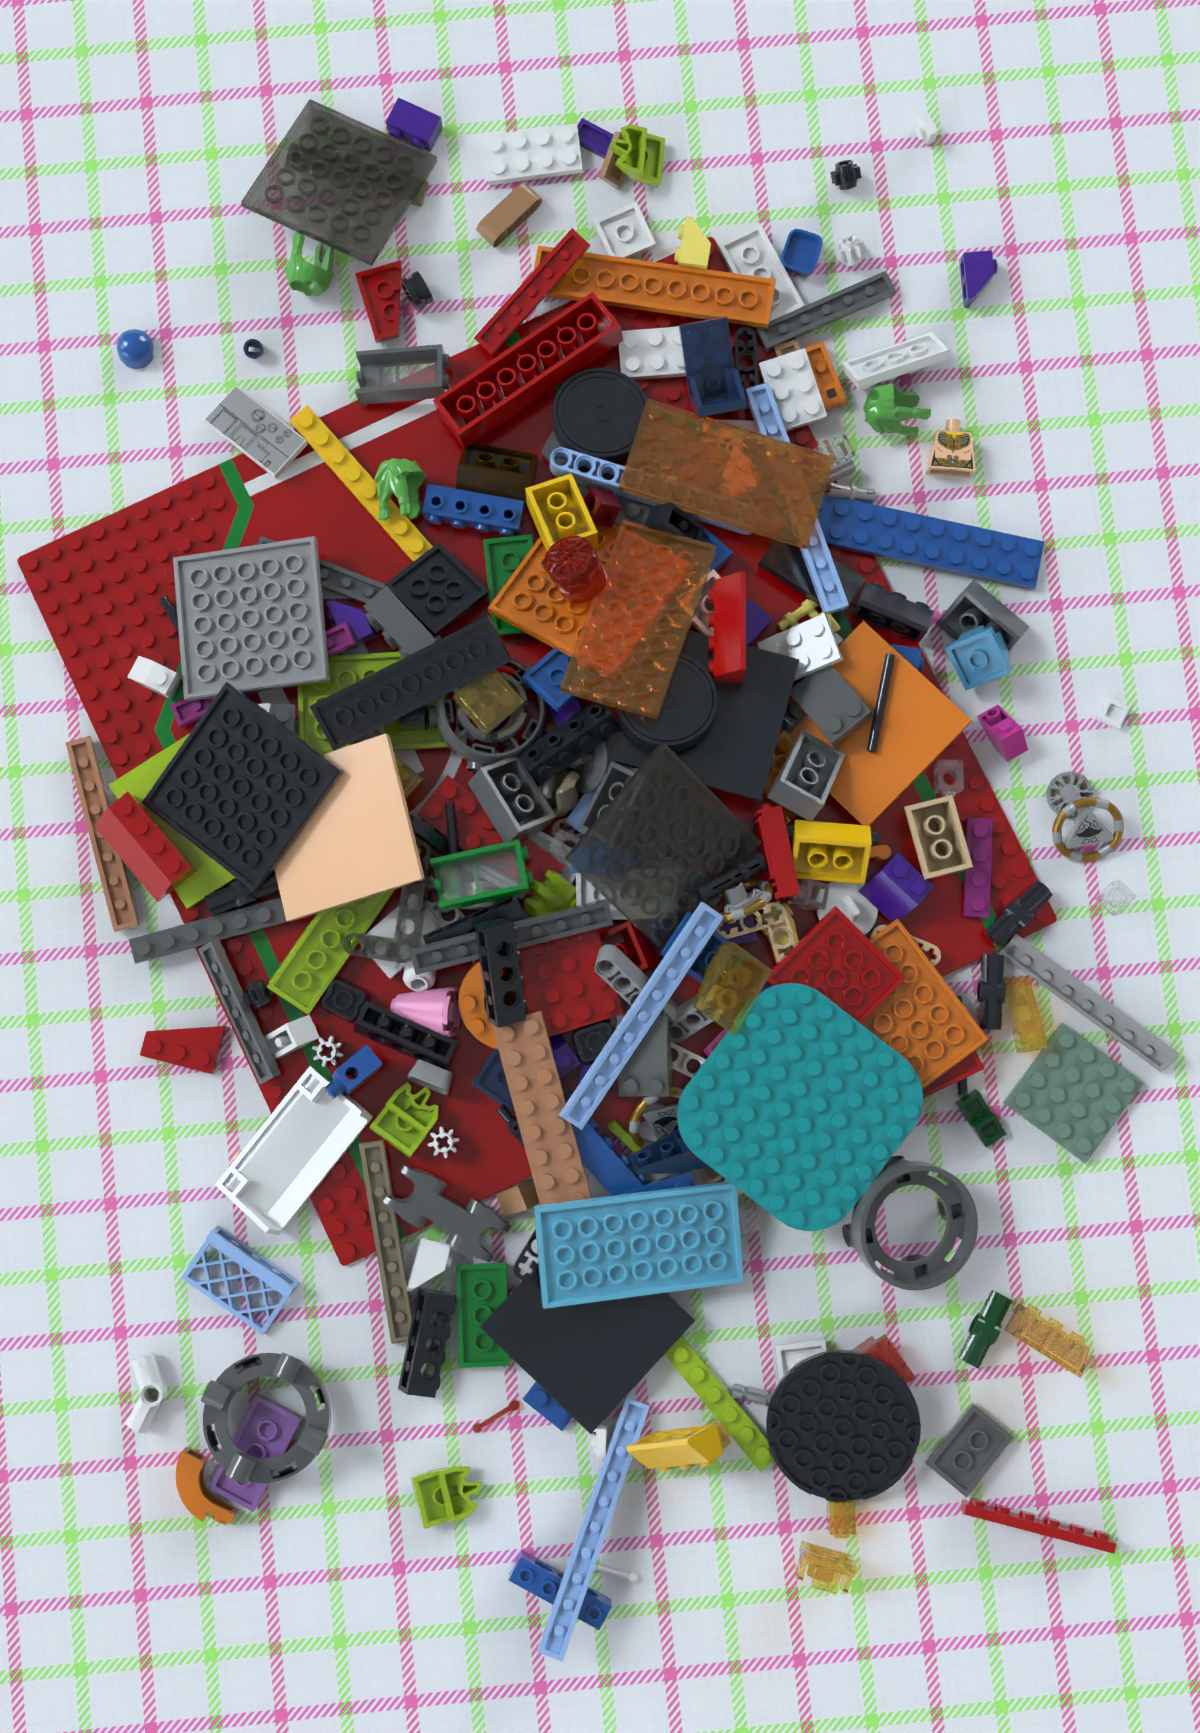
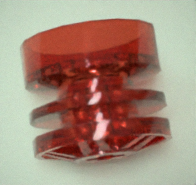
(575, 569)

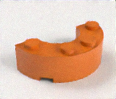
(473, 1006)

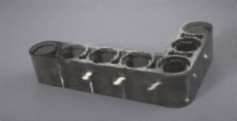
(405, 913)

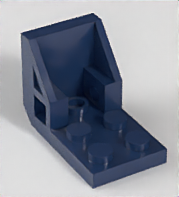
(709, 367)

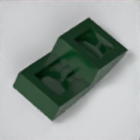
(980, 1118)

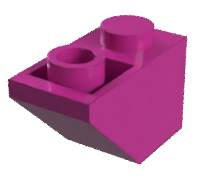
(1003, 733)

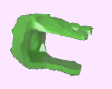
(305, 276)
(888, 407)
(403, 480)

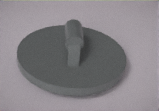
(592, 768)

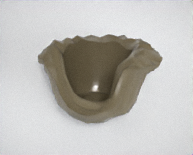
(564, 792)

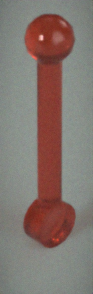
(514, 1405)

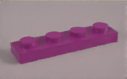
(978, 878)

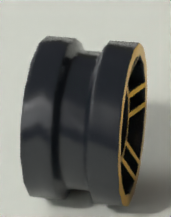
(416, 290)

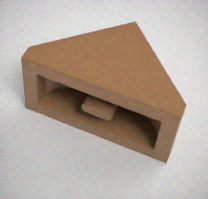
(518, 1198)

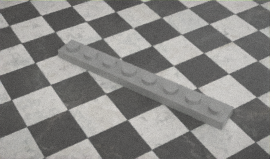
(1088, 1003)

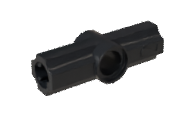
(239, 895)
(1018, 913)
(991, 991)

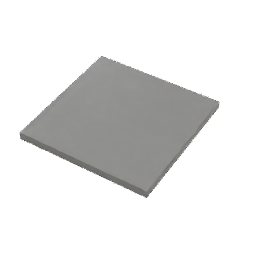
(251, 618)

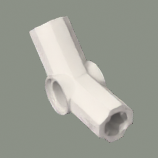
(146, 1407)

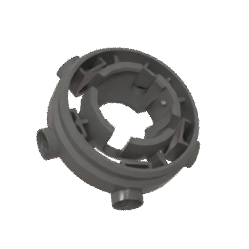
(480, 755)

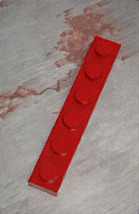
(532, 291)
(1047, 1527)

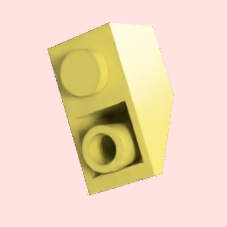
(694, 246)

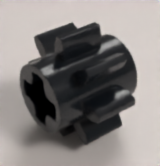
(846, 174)
(258, 994)

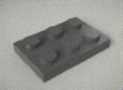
(969, 1450)

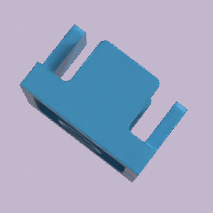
(979, 656)

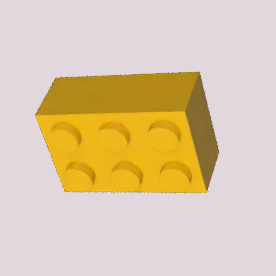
(560, 511)

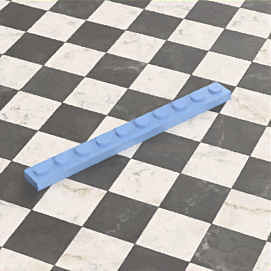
(817, 555)
(641, 1015)
(592, 1530)

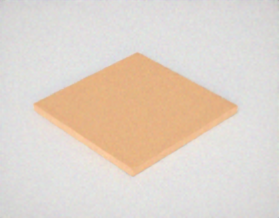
(356, 838)

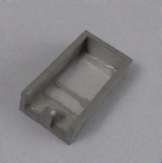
(402, 374)

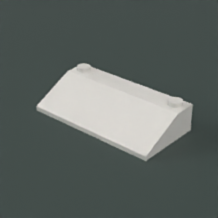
(293, 1152)

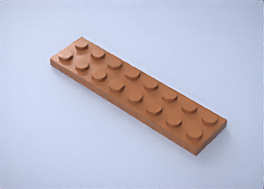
(537, 1105)

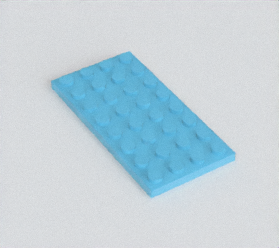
(638, 1244)

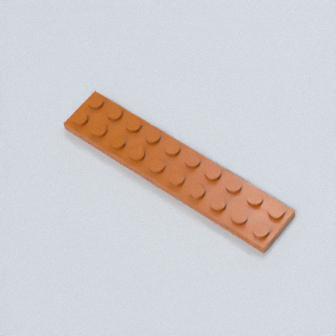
(667, 288)

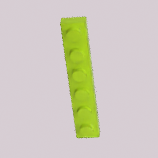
(720, 1403)

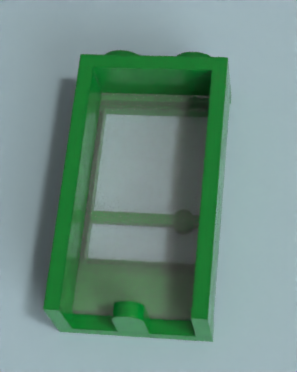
(482, 875)

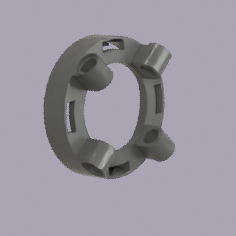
(954, 1207)
(219, 1394)

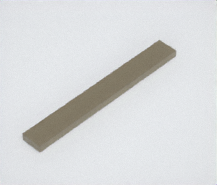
(387, 1240)

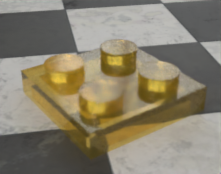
(488, 700)

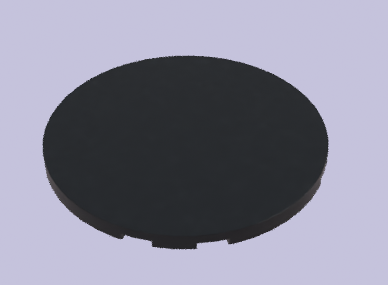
(843, 1425)

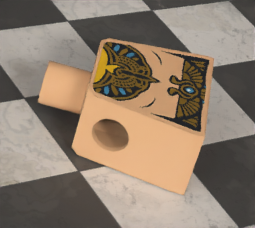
(951, 452)

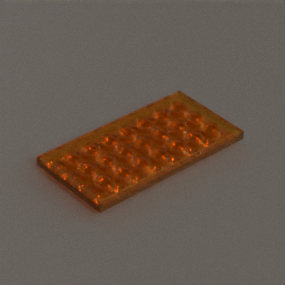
(727, 473)
(639, 620)

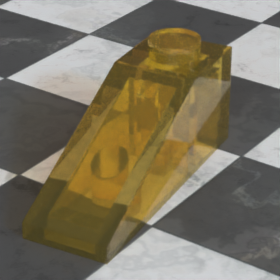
(1024, 1015)

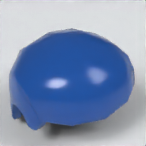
(135, 348)

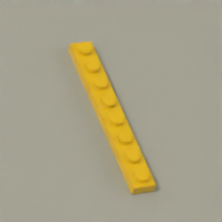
(358, 482)

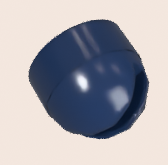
(253, 343)

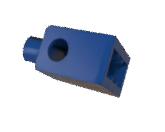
(360, 1066)

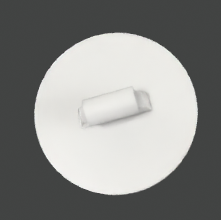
(852, 904)

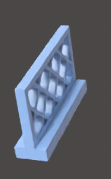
(252, 1262)

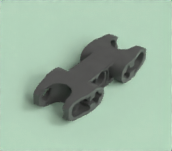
(429, 1203)

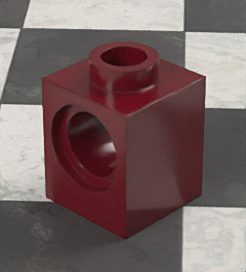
(602, 506)

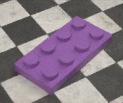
(264, 1435)

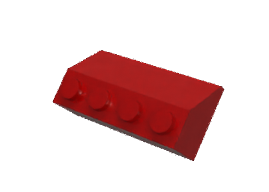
(728, 629)
(144, 846)

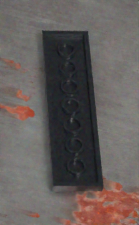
(411, 683)

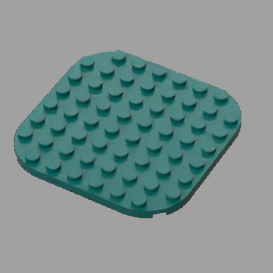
(800, 1107)

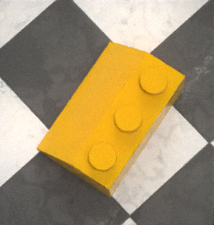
(831, 851)
(678, 1448)

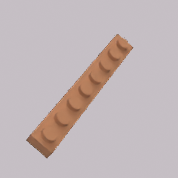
(94, 804)

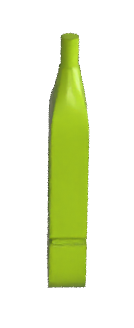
(623, 1133)

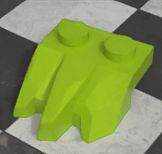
(640, 154)
(550, 895)
(406, 1119)
(444, 1495)

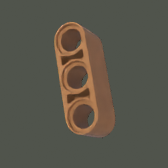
(509, 214)

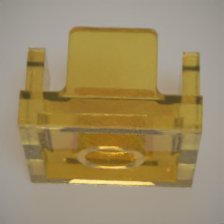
(825, 1567)

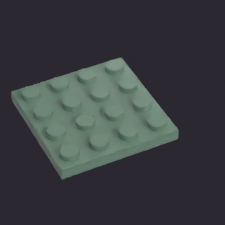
(1073, 1093)

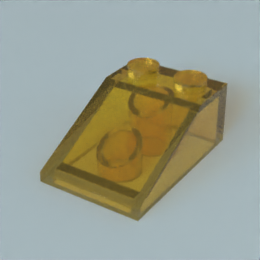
(731, 986)

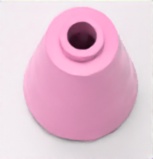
(430, 1008)

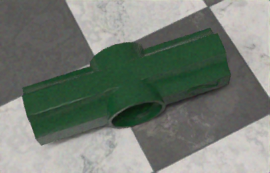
(985, 1329)

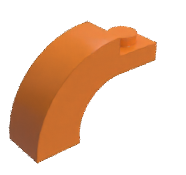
(194, 1491)

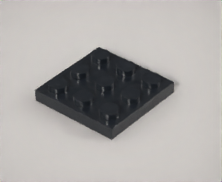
(437, 589)

